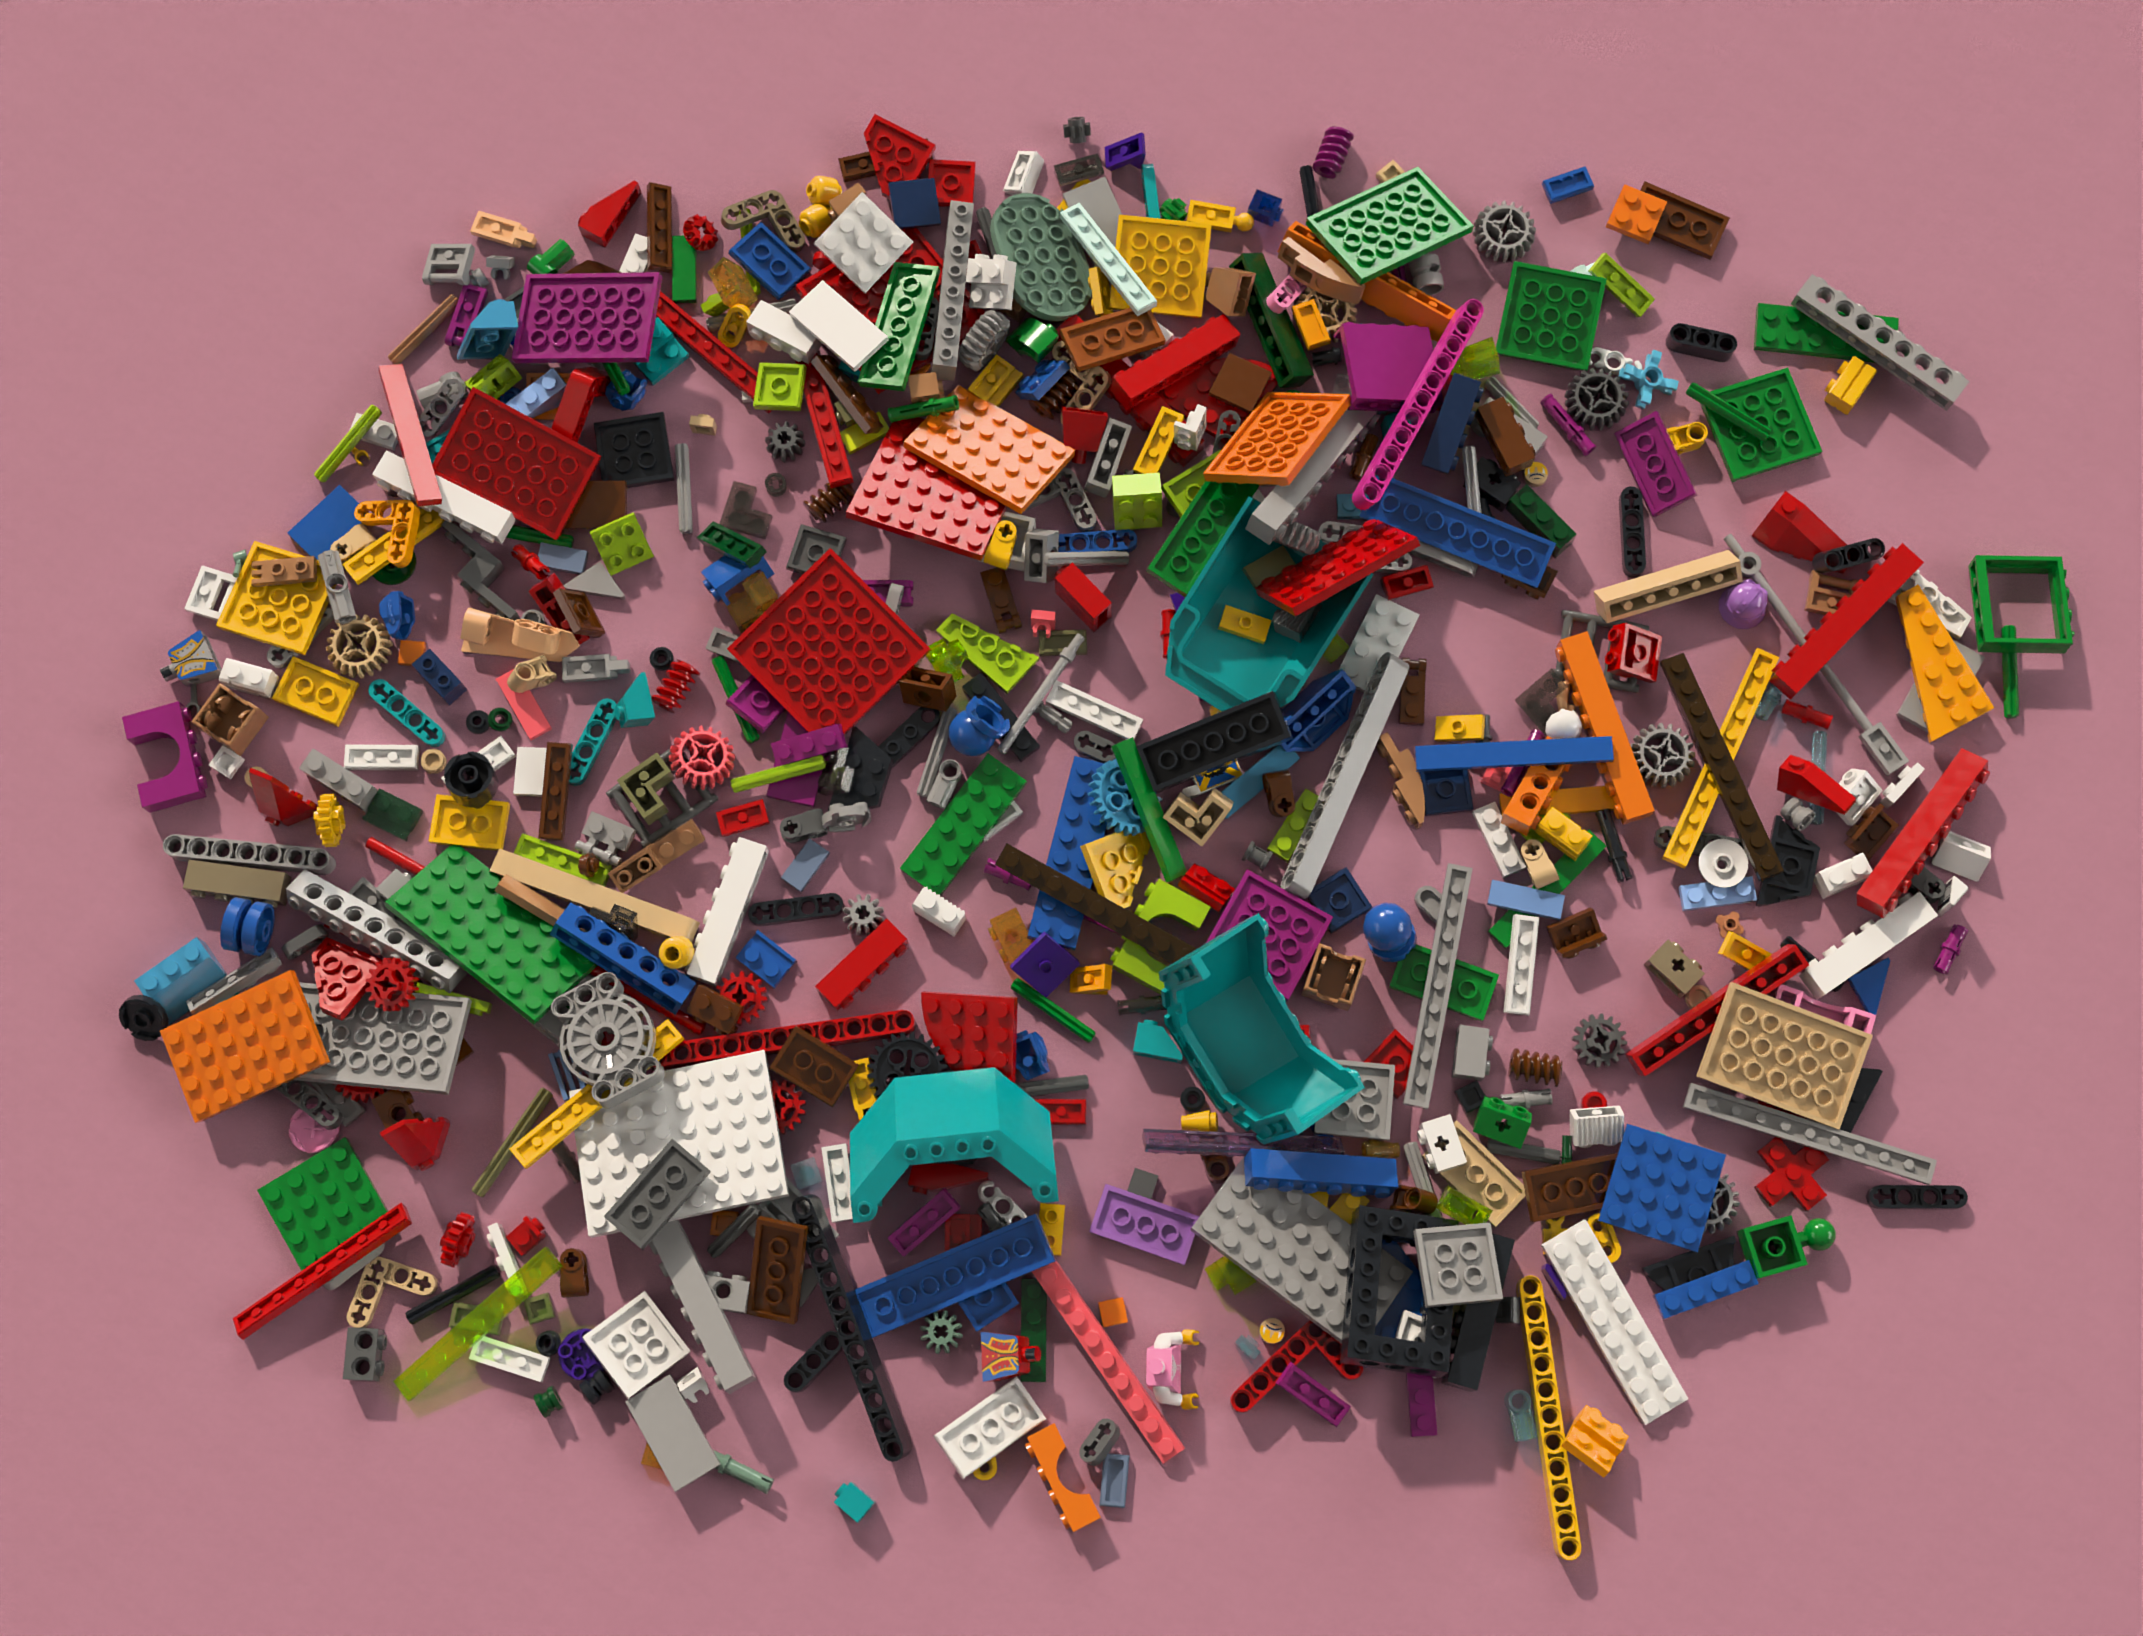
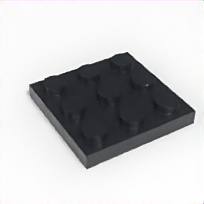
(635, 450)

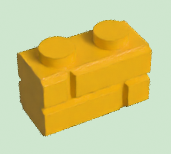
(1850, 385)
(1563, 833)

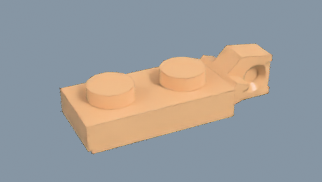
(502, 231)

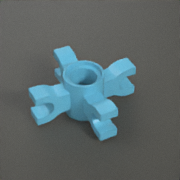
(1642, 384)

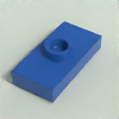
(1567, 185)

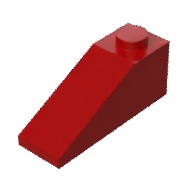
(607, 215)
(543, 595)
(1810, 783)
(935, 1177)

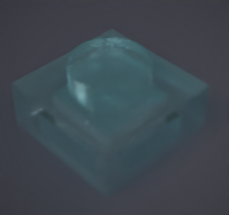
(806, 1173)
(1248, 1346)

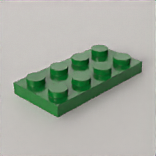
(1469, 989)

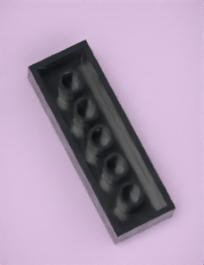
(1214, 742)
(1474, 1328)

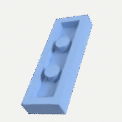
(1707, 895)

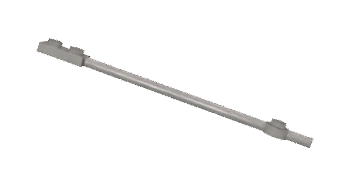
(1875, 737)

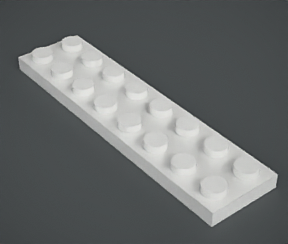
(1614, 1322)

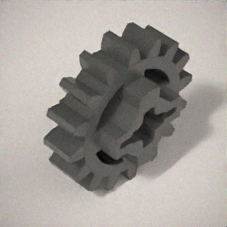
(1602, 1050)

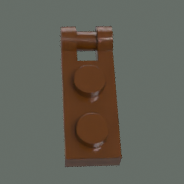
(1000, 599)
(1413, 694)

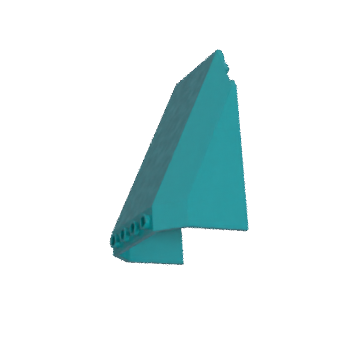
(1233, 668)

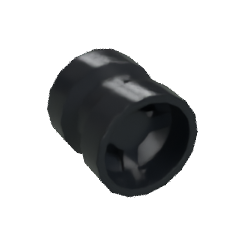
(596, 1386)

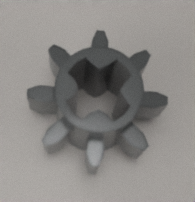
(1077, 129)

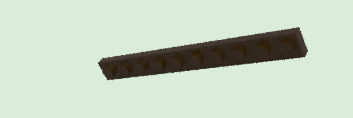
(1721, 767)
(1092, 904)

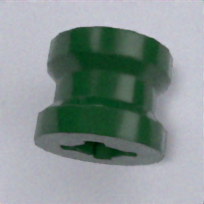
(548, 1401)

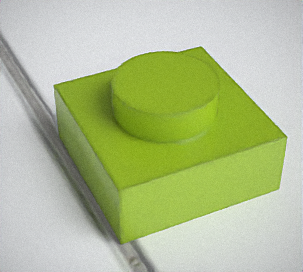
(714, 305)

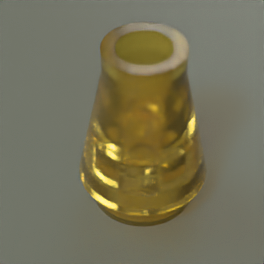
(1380, 1149)

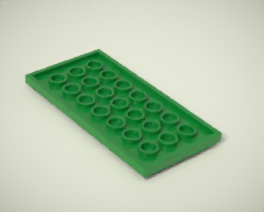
(488, 934)

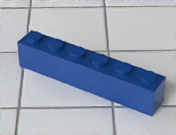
(1320, 1173)

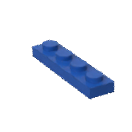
(1705, 1289)

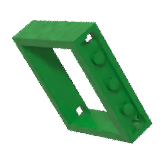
(1982, 607)

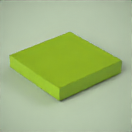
(779, 386)

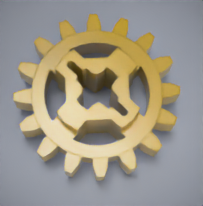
(329, 820)

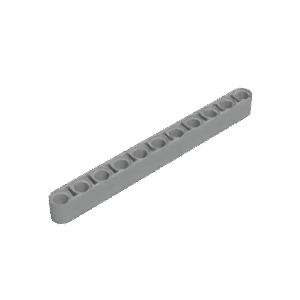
(1344, 776)

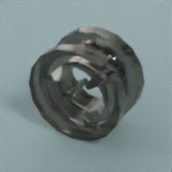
(781, 480)

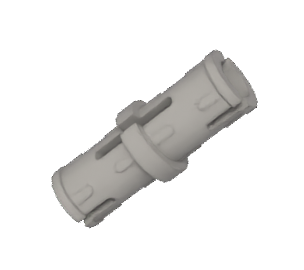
(1528, 1098)

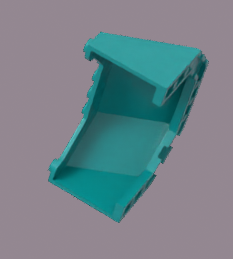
(1247, 1039)
(949, 1120)

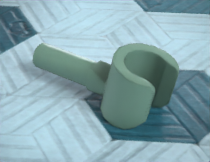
(239, 558)

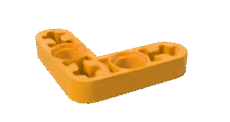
(398, 520)

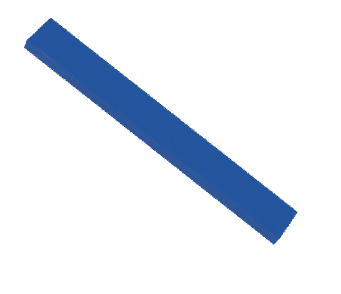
(1514, 753)

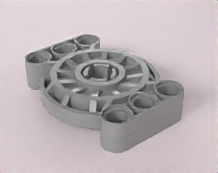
(622, 1059)

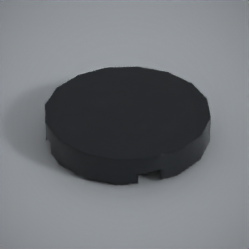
(143, 1017)

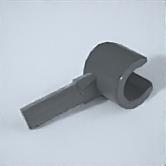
(193, 701)

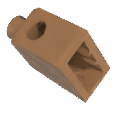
(1229, 290)

